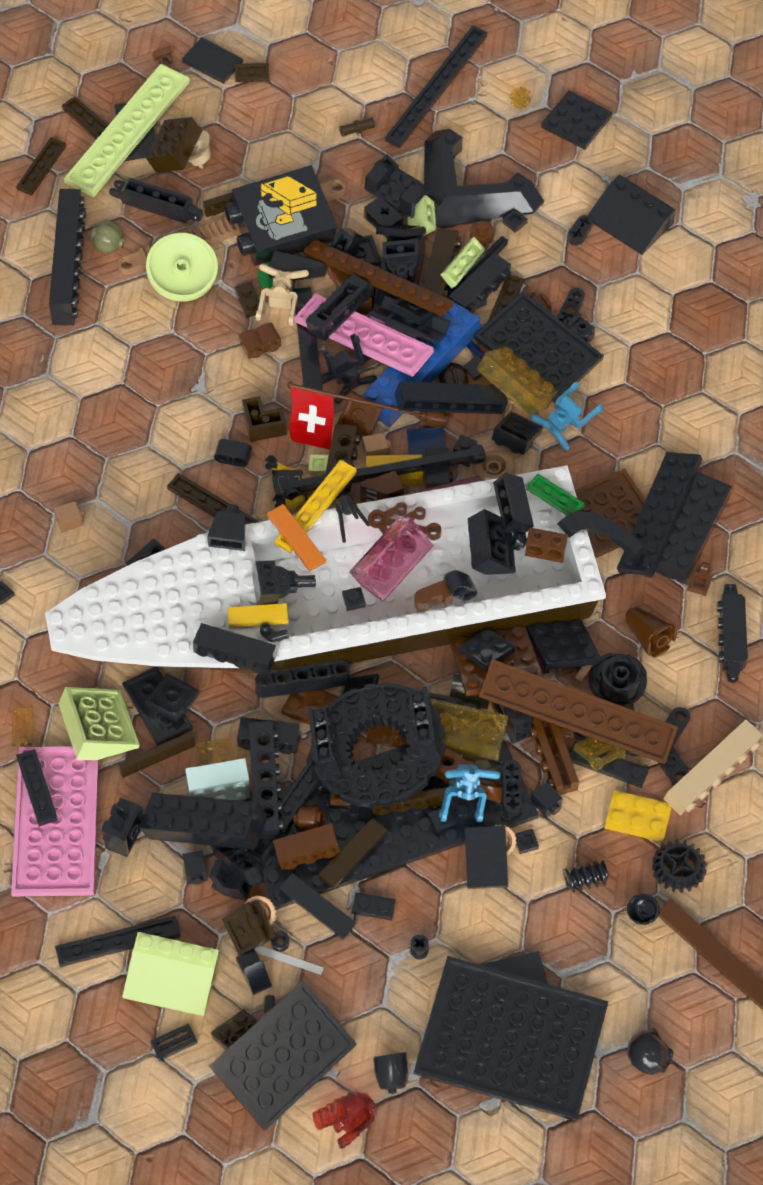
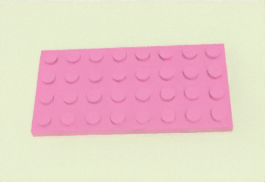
(61, 854)

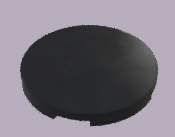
(595, 676)

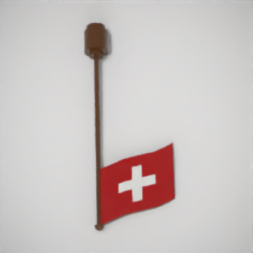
(314, 415)

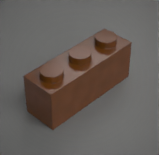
(306, 847)

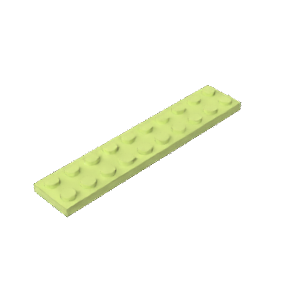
(126, 130)

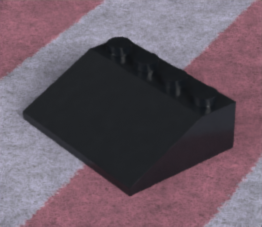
(632, 214)

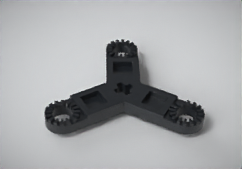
(674, 765)

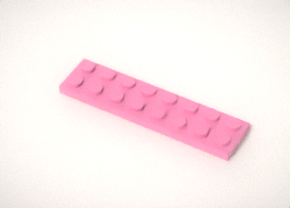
(375, 339)

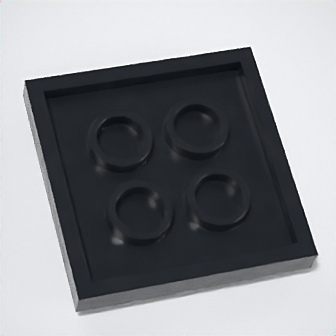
(576, 120)
(563, 644)

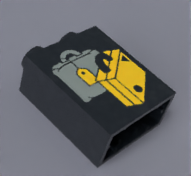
(280, 215)

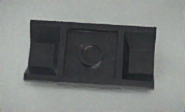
(396, 187)
(430, 331)

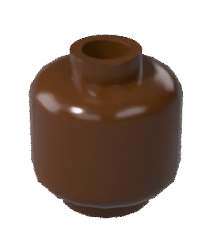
(309, 817)

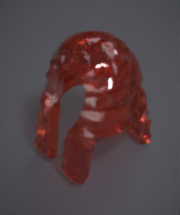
(348, 1113)

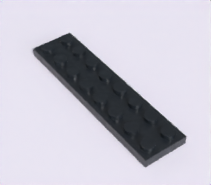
(661, 512)

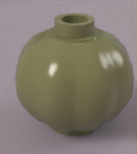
(107, 237)

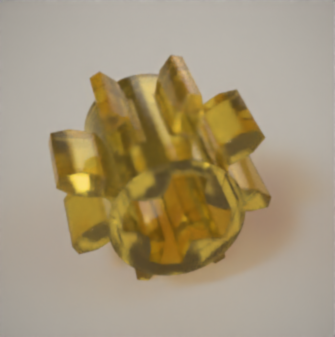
(520, 97)

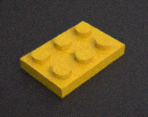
(638, 816)

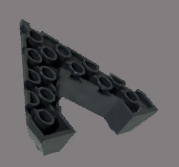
(470, 203)

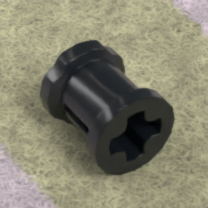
(419, 953)

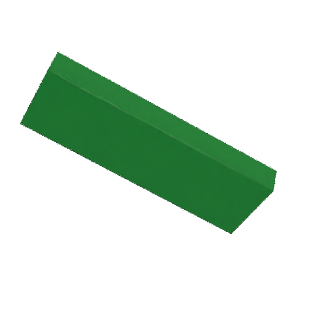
(554, 495)

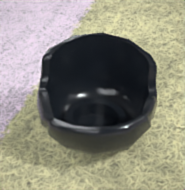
(643, 909)

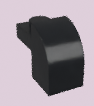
(228, 882)

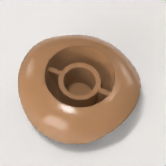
(495, 465)

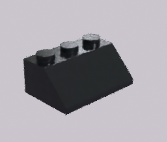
(490, 544)

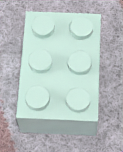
(219, 780)

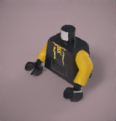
(279, 474)

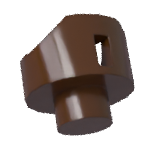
(482, 231)

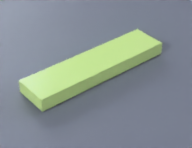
(462, 262)

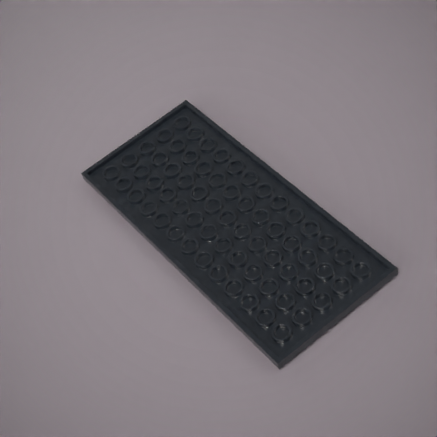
(409, 832)

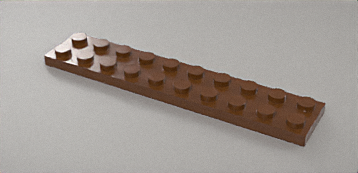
(578, 711)

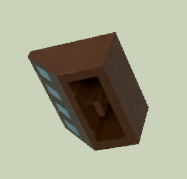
(381, 487)

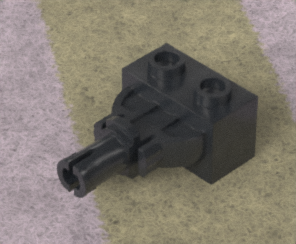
(402, 257)
(276, 582)

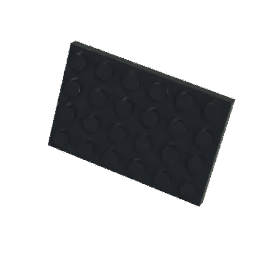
(541, 342)
(282, 1055)

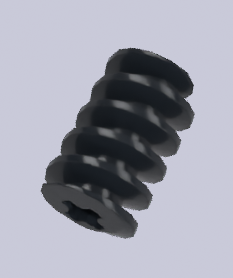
(586, 876)

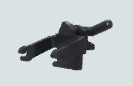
(345, 368)

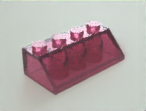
(391, 558)

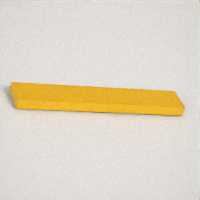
(320, 499)

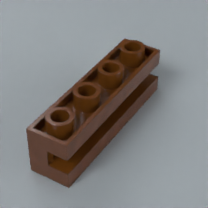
(554, 756)

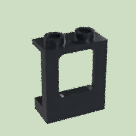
(517, 727)

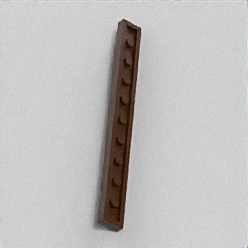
(379, 278)

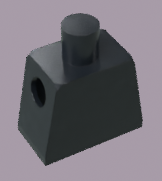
(228, 530)

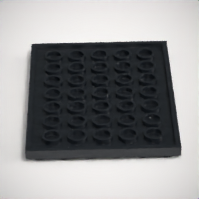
(511, 1038)

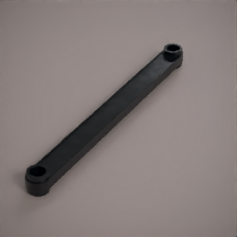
(474, 454)

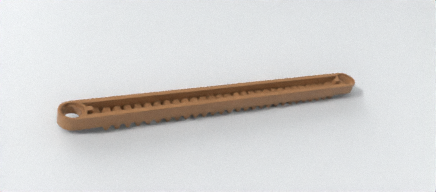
(216, 231)

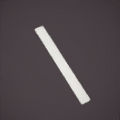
(289, 959)

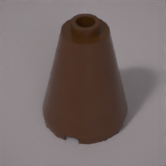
(651, 631)

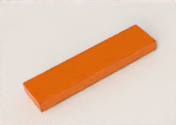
(296, 538)

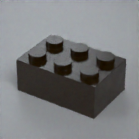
(174, 144)

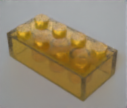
(517, 380)
(472, 729)

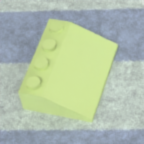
(97, 722)
(170, 974)

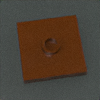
(360, 415)

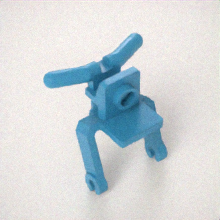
(566, 413)
(466, 787)

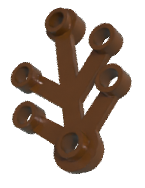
(385, 520)

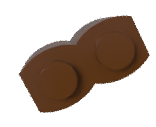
(260, 340)

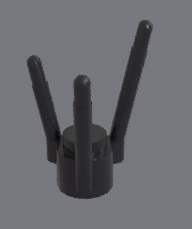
(348, 507)

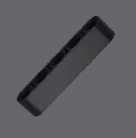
(302, 679)

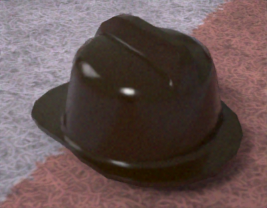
(454, 374)

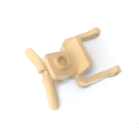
(280, 294)

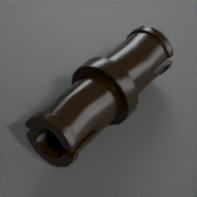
(357, 126)

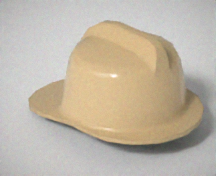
(201, 151)

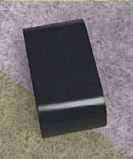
(232, 452)
(460, 585)

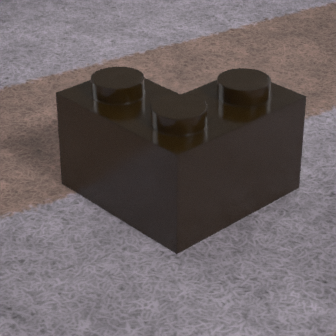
(262, 423)

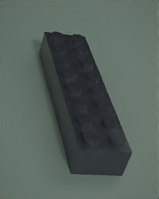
(67, 257)

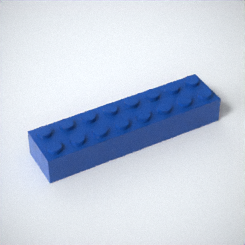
(458, 336)

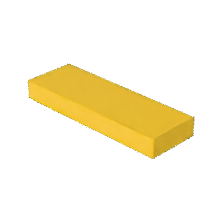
(257, 615)

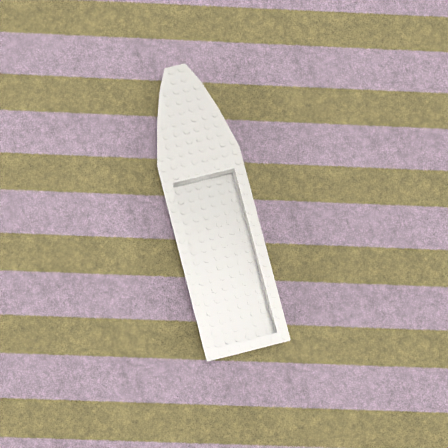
(157, 604)

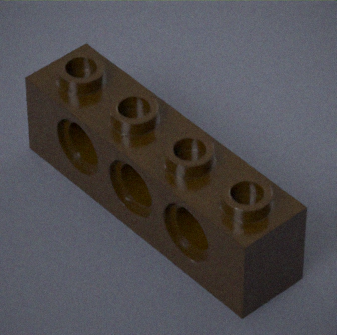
(343, 436)

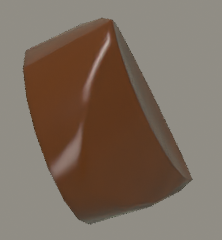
(492, 789)

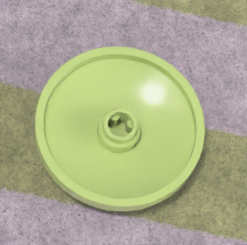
(181, 267)

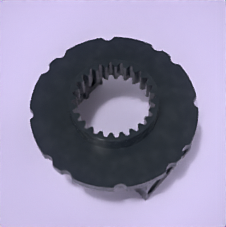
(390, 704)

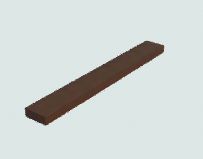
(713, 951)

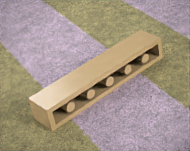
(713, 768)

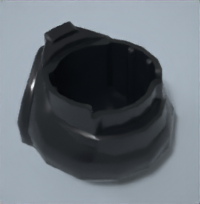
(649, 1052)

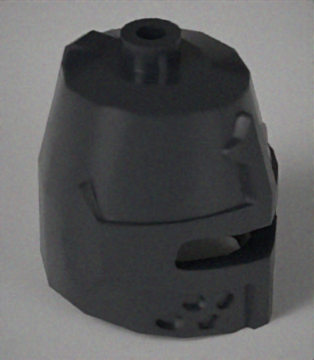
(391, 1071)

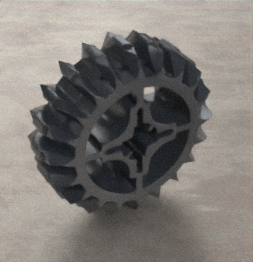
(667, 855)

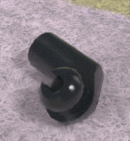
(272, 635)

